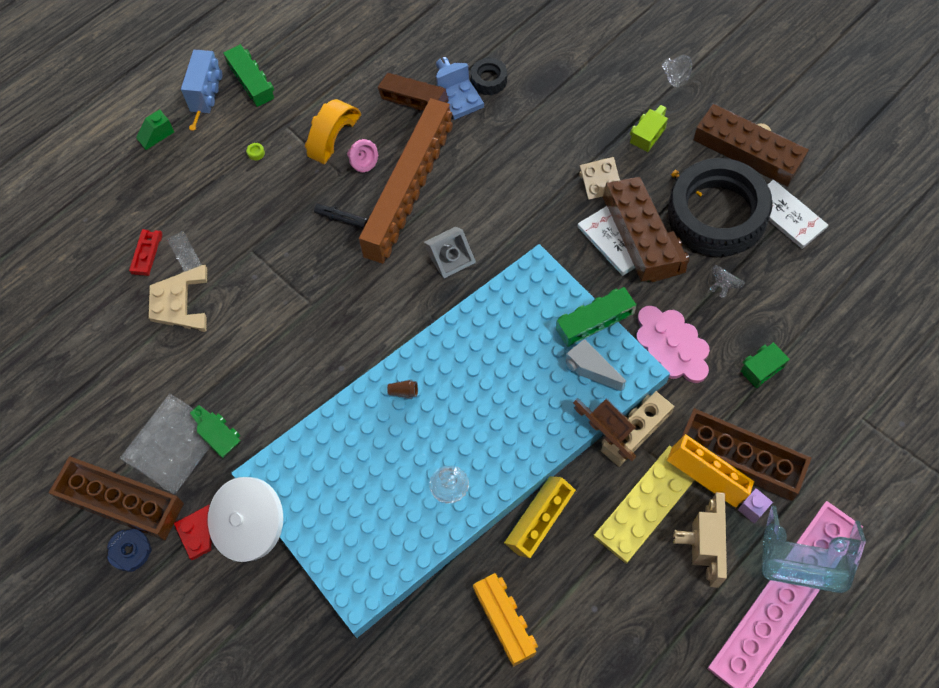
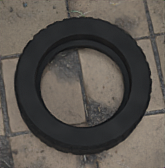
(729, 175)

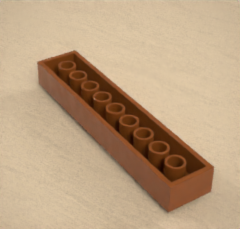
(405, 182)

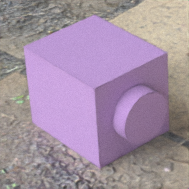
(755, 505)

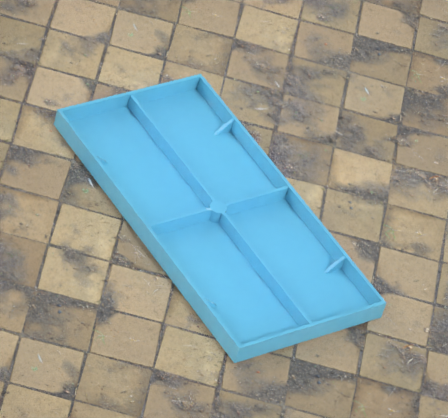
(486, 402)

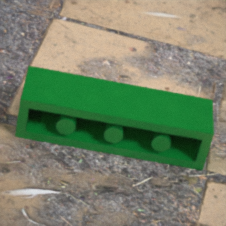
(249, 76)
(595, 316)

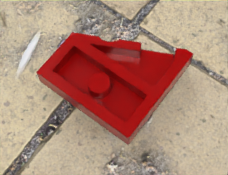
(195, 533)

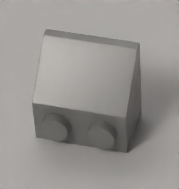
(450, 251)

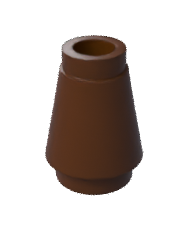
(403, 389)

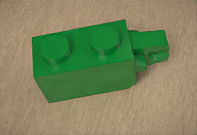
(215, 432)

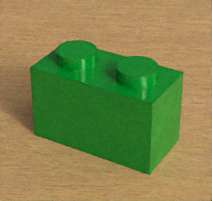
(764, 364)

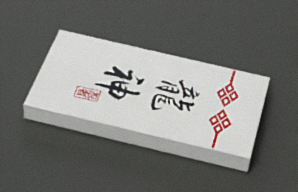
(794, 217)
(606, 238)

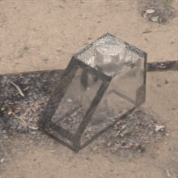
(184, 251)

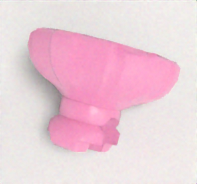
(363, 155)

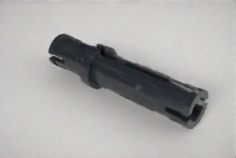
(322, 210)

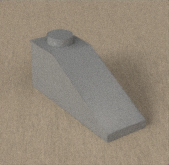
(592, 365)

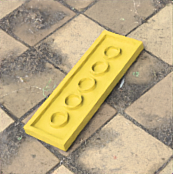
(643, 508)

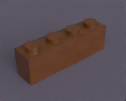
(410, 92)

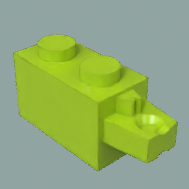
(649, 128)

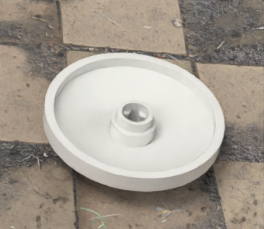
(245, 519)

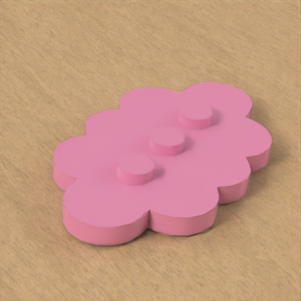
(673, 343)

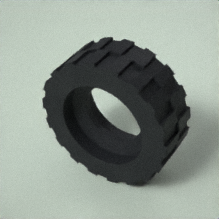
(488, 65)

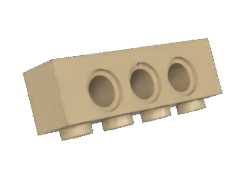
(652, 403)

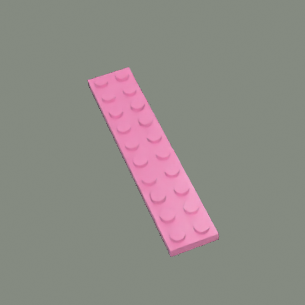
(775, 611)

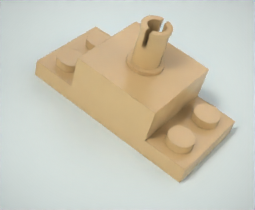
(708, 540)

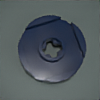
(117, 551)

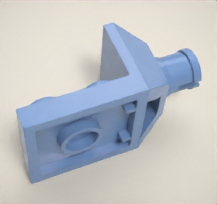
(459, 89)

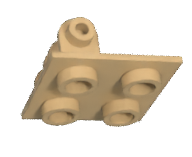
(597, 175)

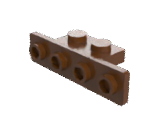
(611, 423)

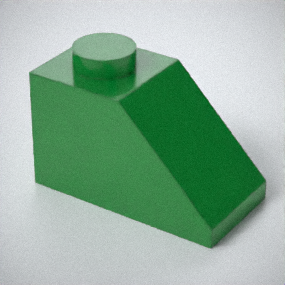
(154, 129)

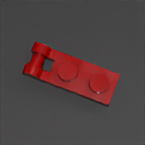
(145, 252)

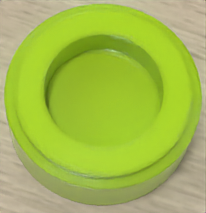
(255, 151)

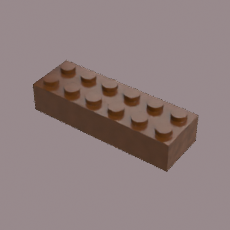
(750, 144)
(641, 229)
(760, 459)
(117, 498)

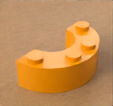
(327, 126)

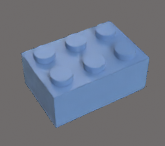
(201, 81)

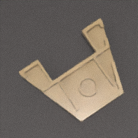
(170, 298)

